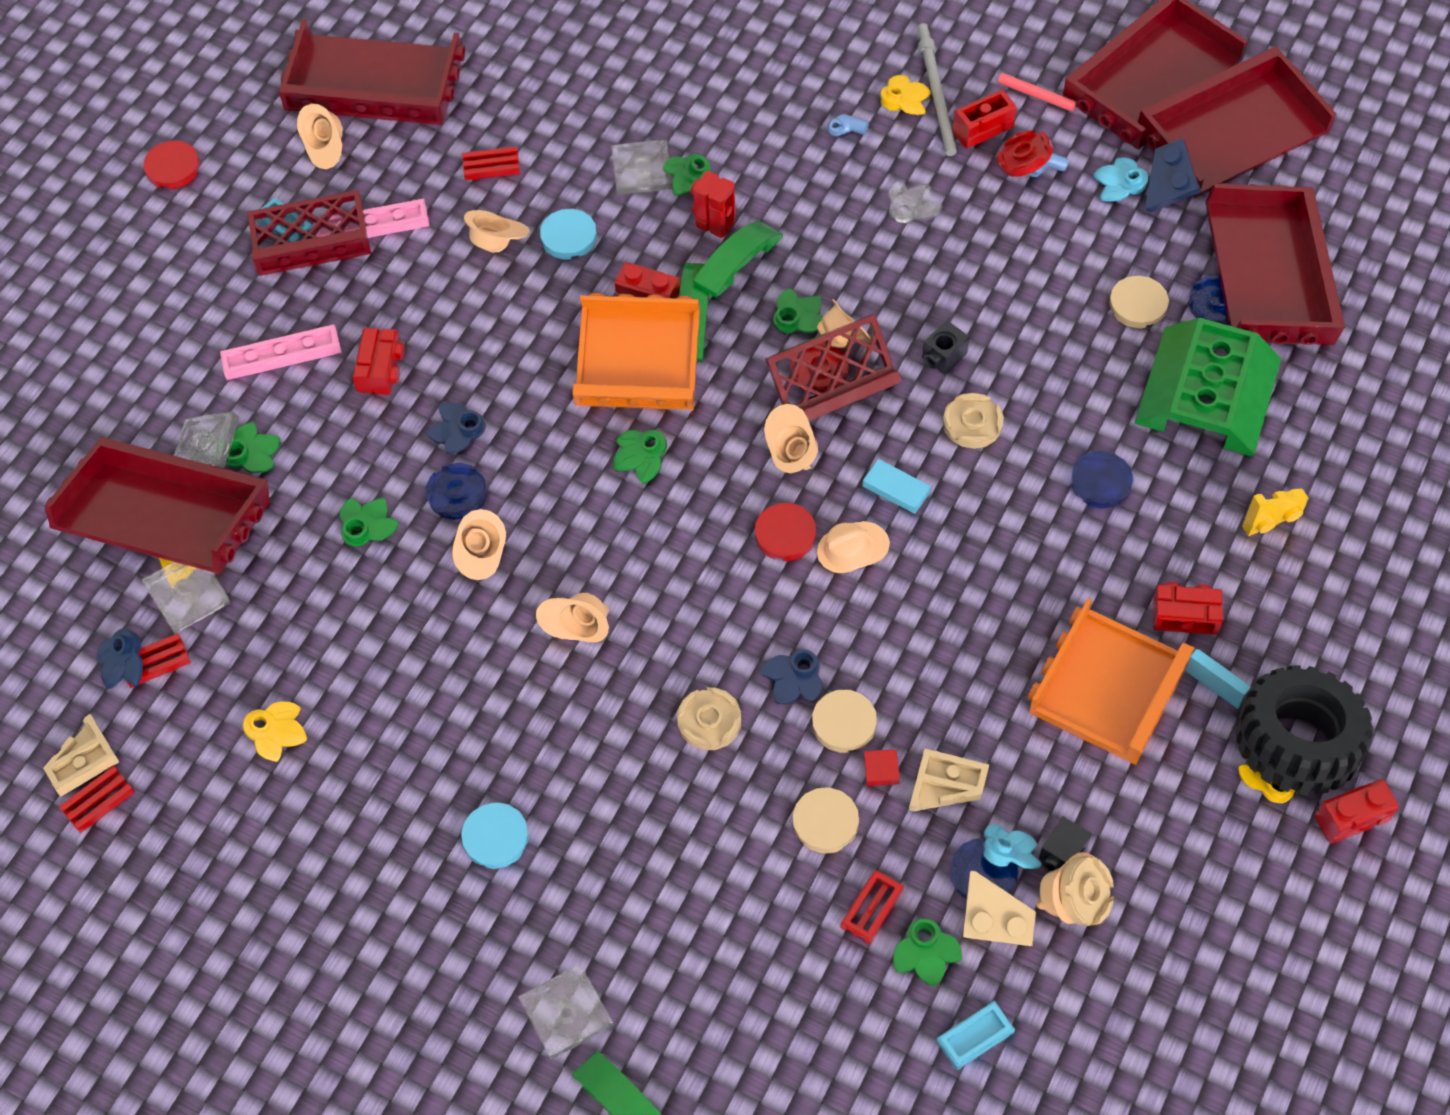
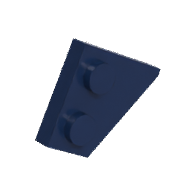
(1171, 176)

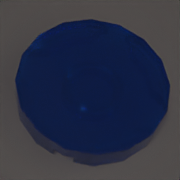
(1207, 300)
(1102, 479)
(456, 491)
(971, 858)

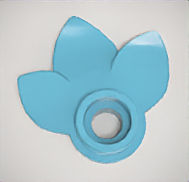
(1121, 179)
(1008, 847)

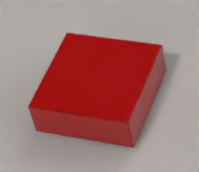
(881, 767)

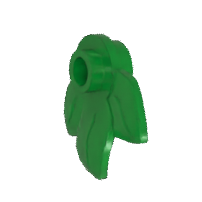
(685, 172)
(801, 312)
(253, 449)
(636, 454)
(369, 519)
(928, 956)

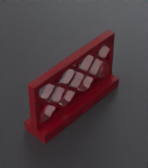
(311, 249)
(846, 392)

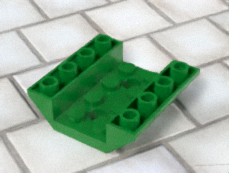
(1235, 382)

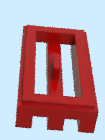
(490, 160)
(161, 650)
(93, 795)
(858, 930)

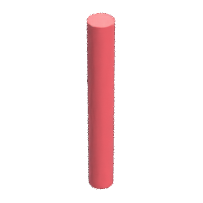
(1037, 92)

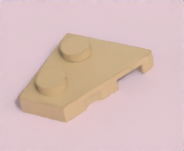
(80, 758)
(947, 781)
(996, 914)

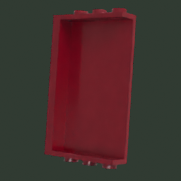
(1149, 61)
(371, 77)
(1240, 117)
(1274, 263)
(158, 505)

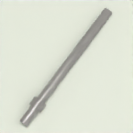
(927, 50)

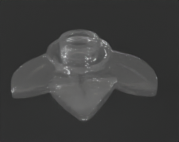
(911, 203)

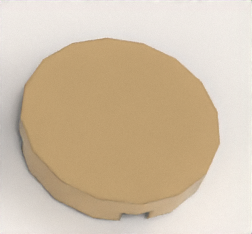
(1139, 301)
(973, 420)
(709, 719)
(844, 721)
(825, 820)
(1086, 891)

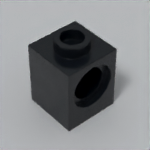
(949, 338)
(1063, 843)

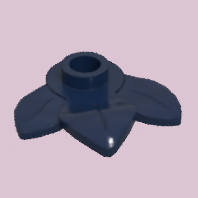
(453, 428)
(121, 659)
(791, 680)

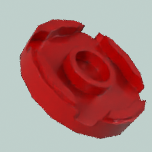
(1025, 153)
(171, 164)
(829, 365)
(785, 531)

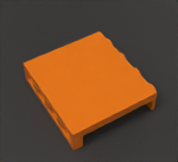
(637, 352)
(1108, 683)

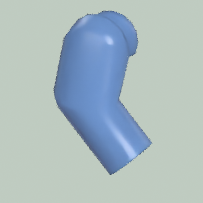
(845, 124)
(1056, 161)

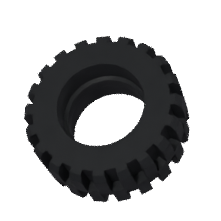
(1294, 761)

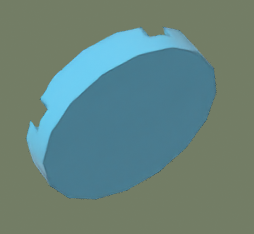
(568, 233)
(495, 835)

